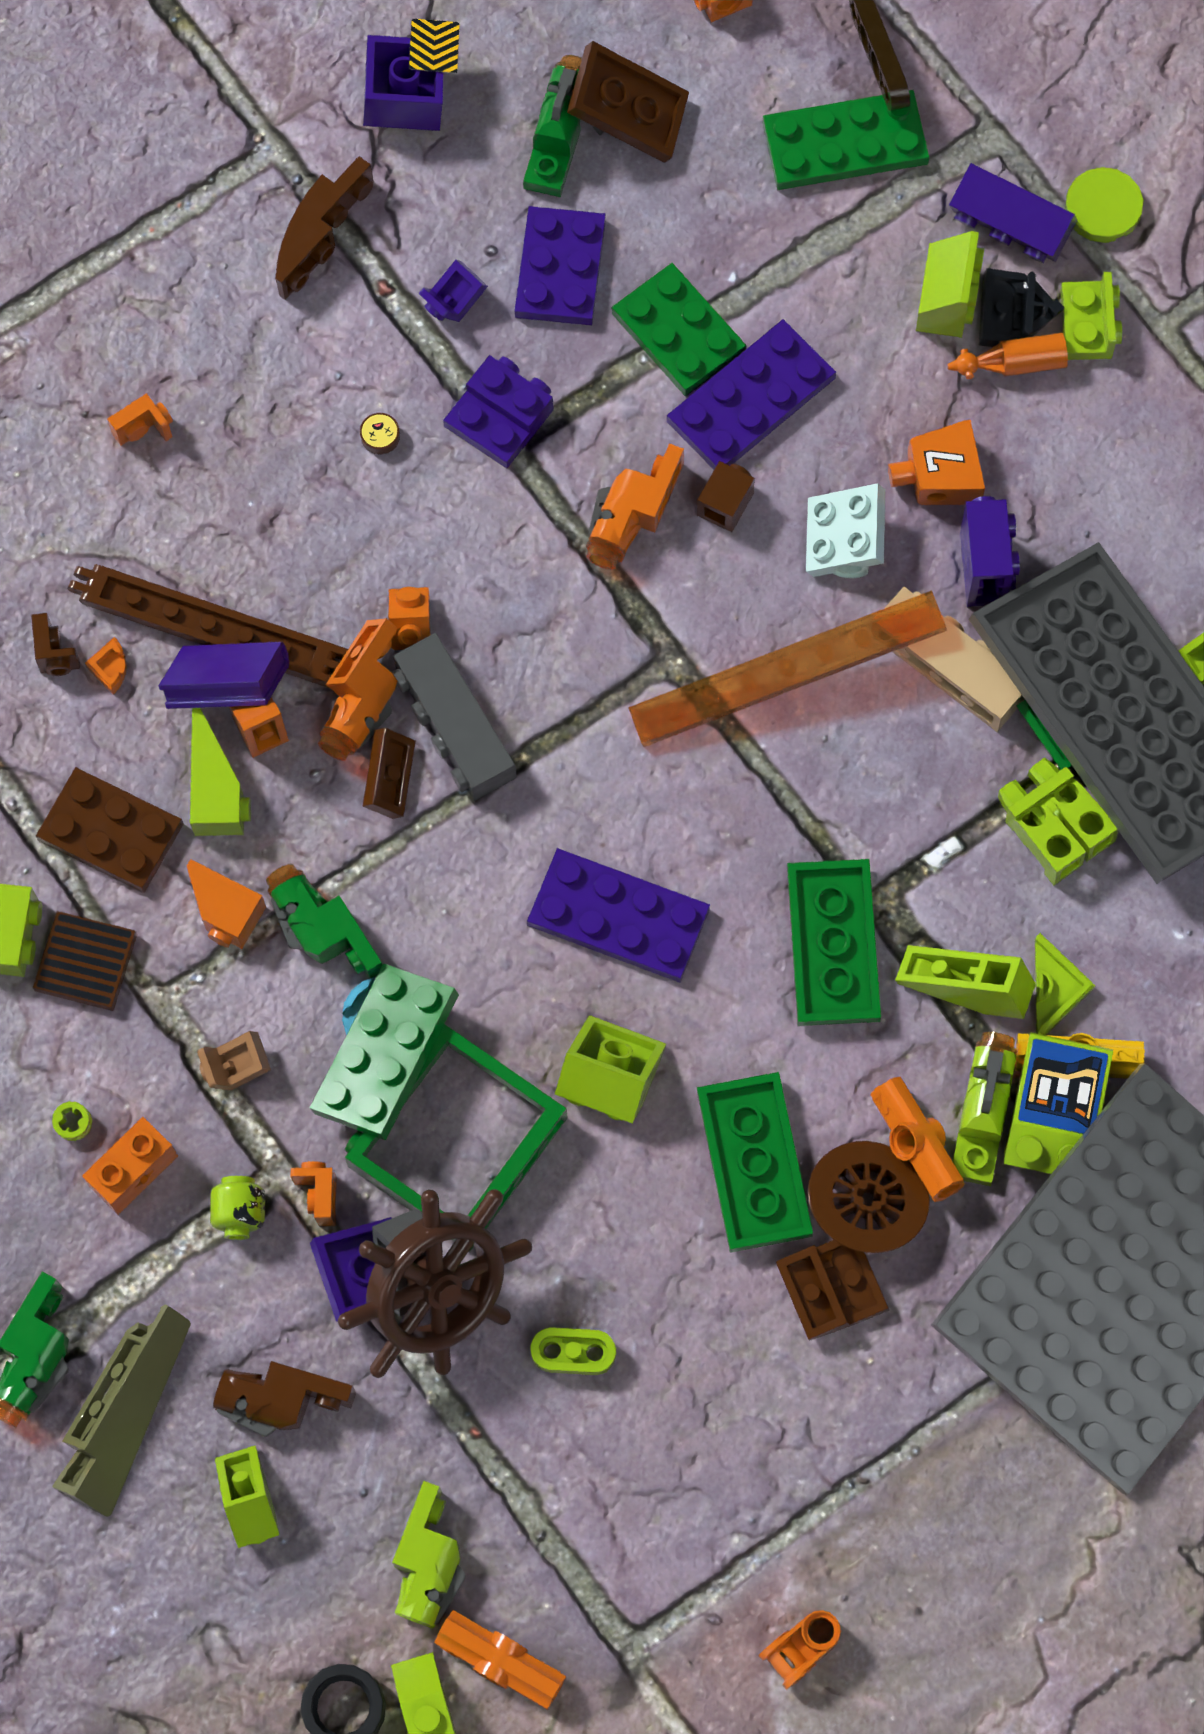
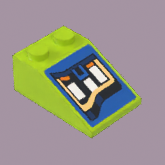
(1055, 1100)

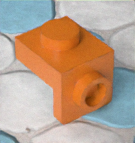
(410, 614)

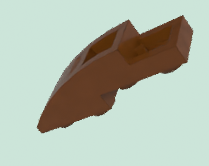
(310, 232)

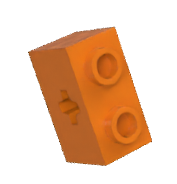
(130, 1165)

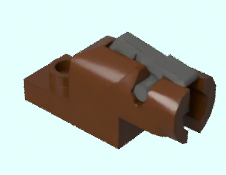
(277, 1400)

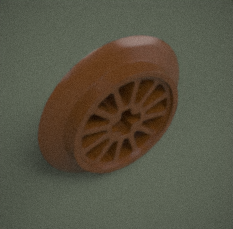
(868, 1157)

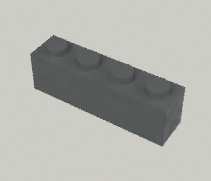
(454, 717)

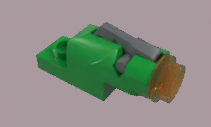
(555, 132)
(318, 925)
(36, 1352)

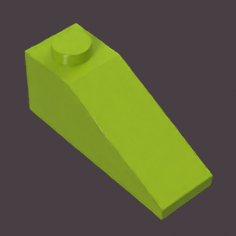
(215, 793)
(969, 979)

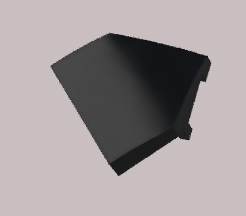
(1013, 307)

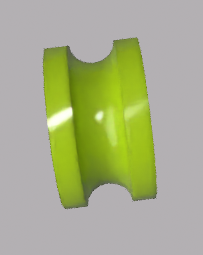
(84, 1123)

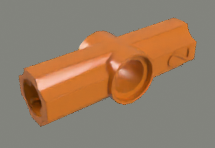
(917, 1139)
(500, 1659)

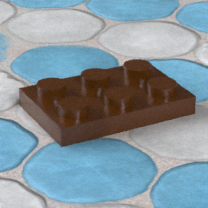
(628, 102)
(109, 829)

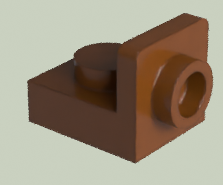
(48, 648)

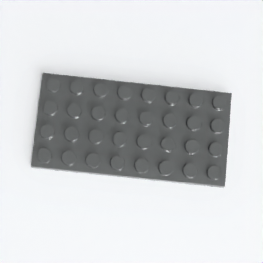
(1110, 700)

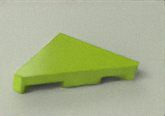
(1058, 985)

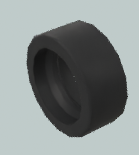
(338, 1673)

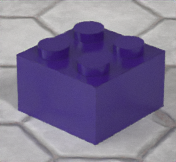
(397, 94)

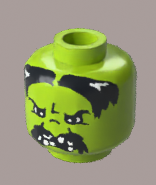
(237, 1207)

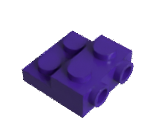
(500, 410)

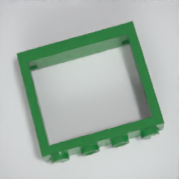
(516, 1167)

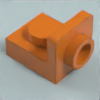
(136, 419)
(322, 1199)

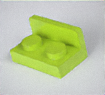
(1090, 318)

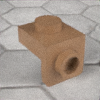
(234, 1062)

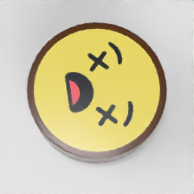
(379, 433)

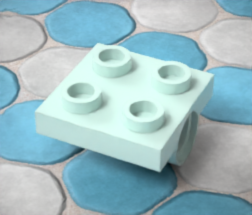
(846, 532)

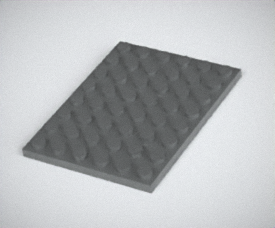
(1100, 1286)

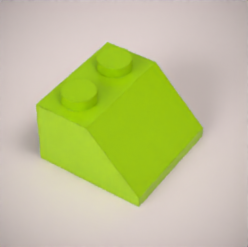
(609, 1069)

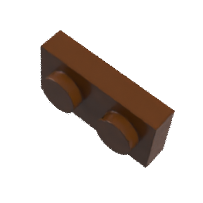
(389, 773)

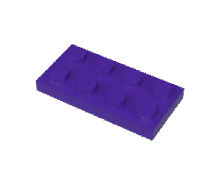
(751, 396)
(618, 915)

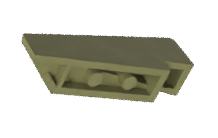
(120, 1411)

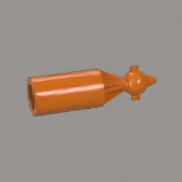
(1016, 357)

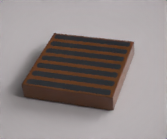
(85, 961)

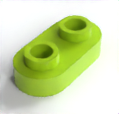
(574, 1348)

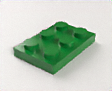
(678, 329)

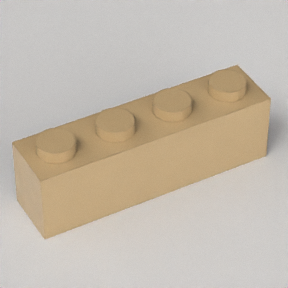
(963, 670)

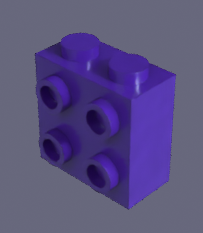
(987, 550)

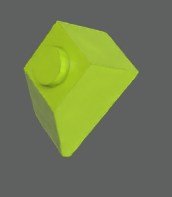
(246, 1497)
(422, 1696)

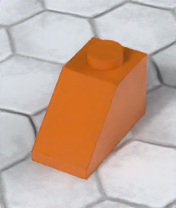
(260, 726)
(225, 906)

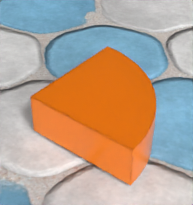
(109, 665)

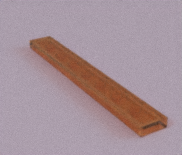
(787, 668)

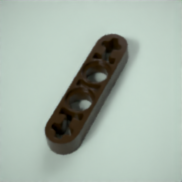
(880, 54)

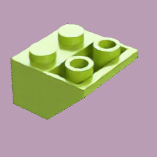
(950, 285)

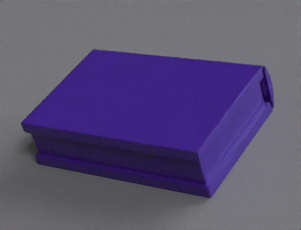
(224, 675)

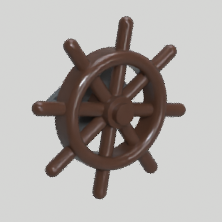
(415, 1277)

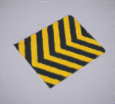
(434, 45)

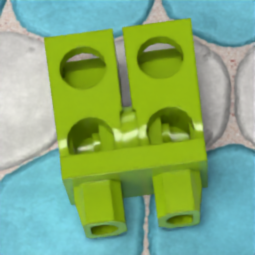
(1057, 820)

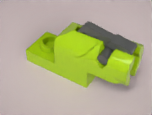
(429, 1560)

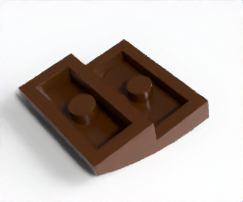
(831, 1288)

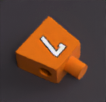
(941, 466)

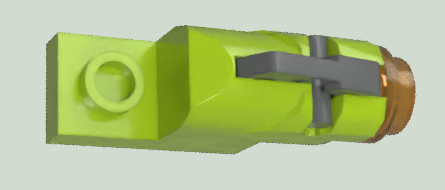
(985, 1108)

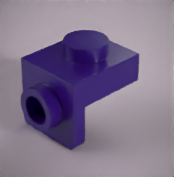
(453, 293)

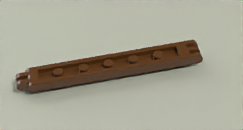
(200, 620)

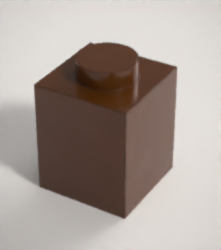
(726, 495)

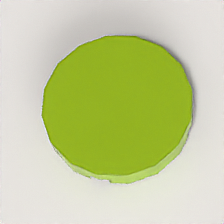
(1105, 204)

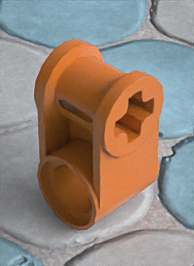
(800, 1648)

